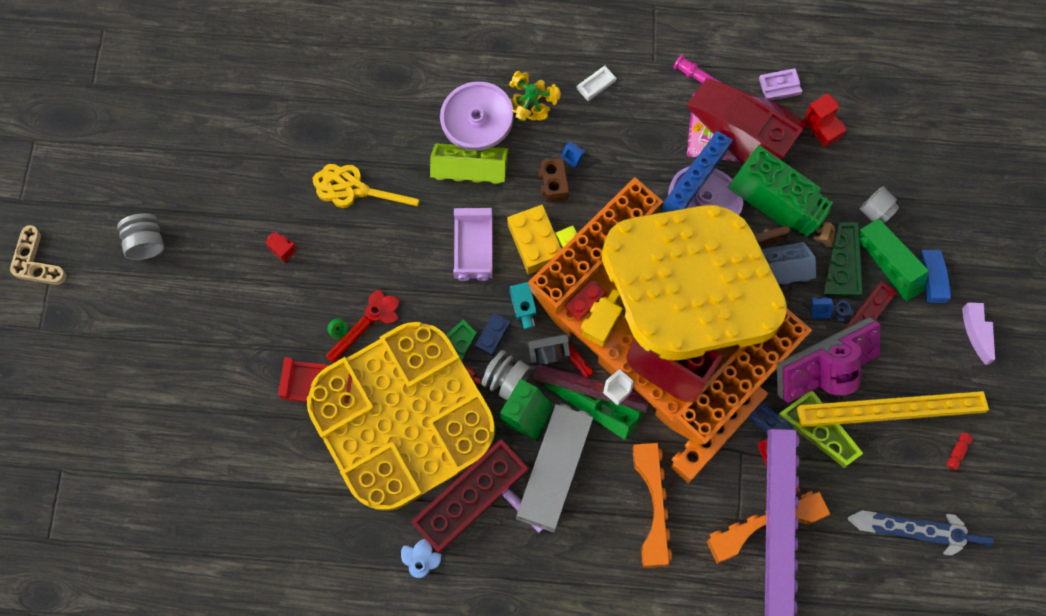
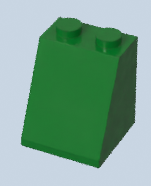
(526, 410)

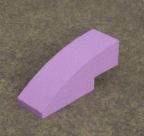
(979, 331)

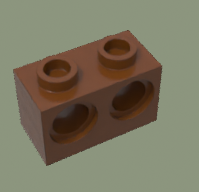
(557, 180)

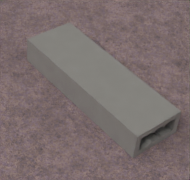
(554, 467)

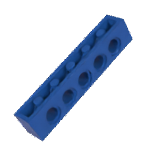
(697, 173)

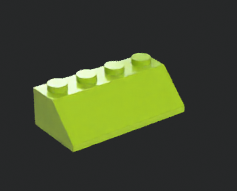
(461, 164)

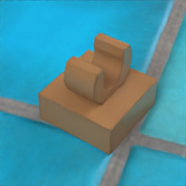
(827, 235)

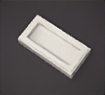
(596, 83)

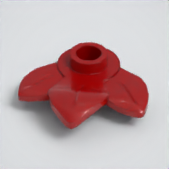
(384, 306)

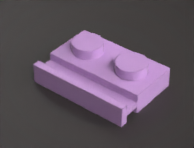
(780, 84)

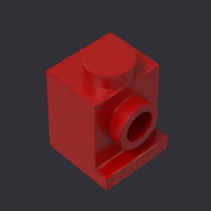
(280, 246)

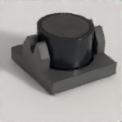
(549, 349)

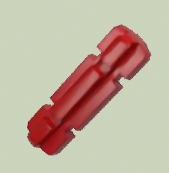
(579, 362)
(959, 451)

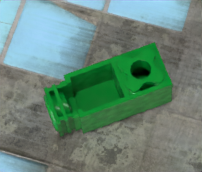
(780, 192)

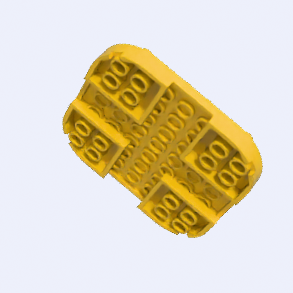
(693, 281)
(407, 417)

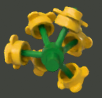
(532, 93)

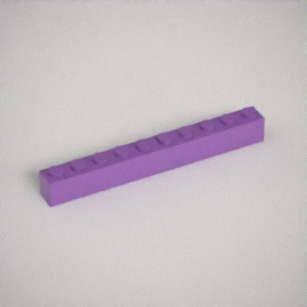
(781, 523)

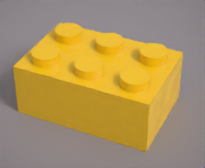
(533, 238)

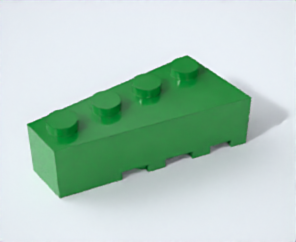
(894, 259)

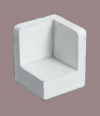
(618, 387)

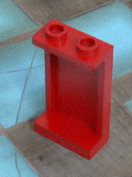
(297, 380)

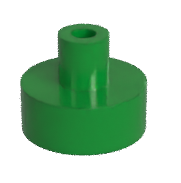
(337, 328)

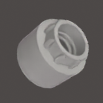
(880, 205)

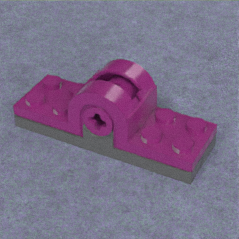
(830, 363)

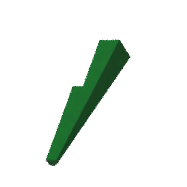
(617, 418)

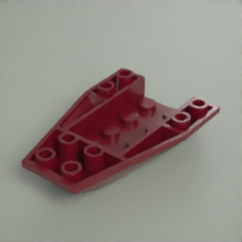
(746, 119)

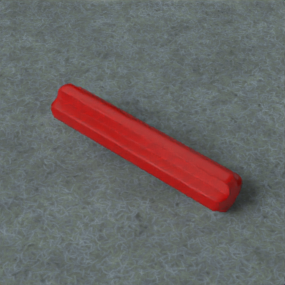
(357, 330)

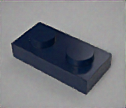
(492, 334)
(768, 419)

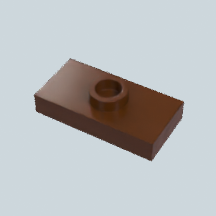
(772, 235)

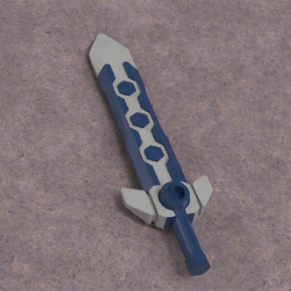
(923, 530)

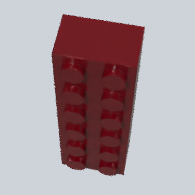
(470, 496)

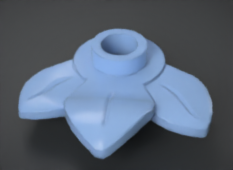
(420, 555)

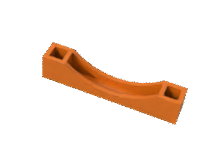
(646, 463)
(728, 544)

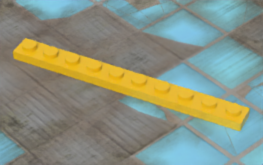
(892, 409)

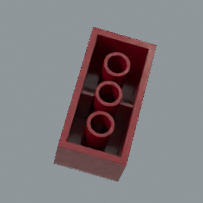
(679, 378)

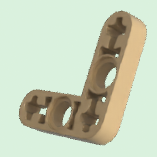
(30, 266)

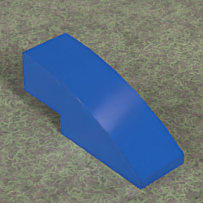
(937, 282)

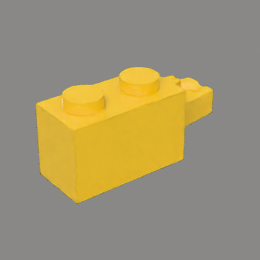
(603, 319)

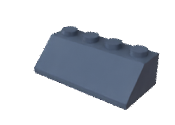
(791, 263)

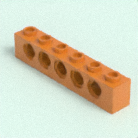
(688, 469)

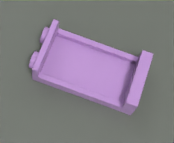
(473, 243)

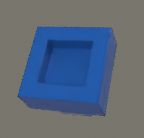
(572, 154)
(821, 308)

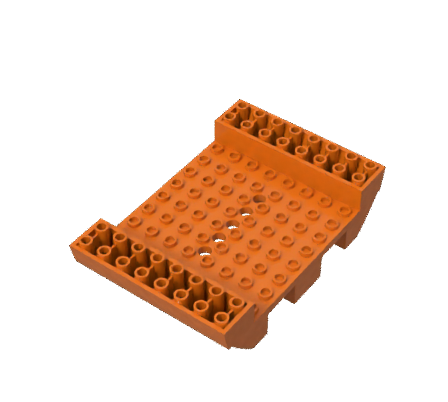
(738, 371)

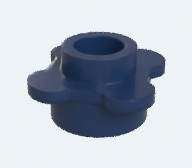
(842, 304)

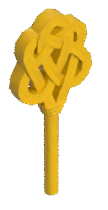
(344, 190)

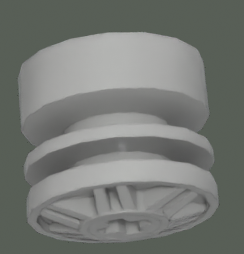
(140, 236)
(503, 374)

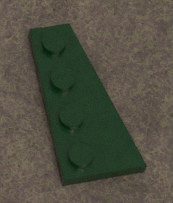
(845, 263)

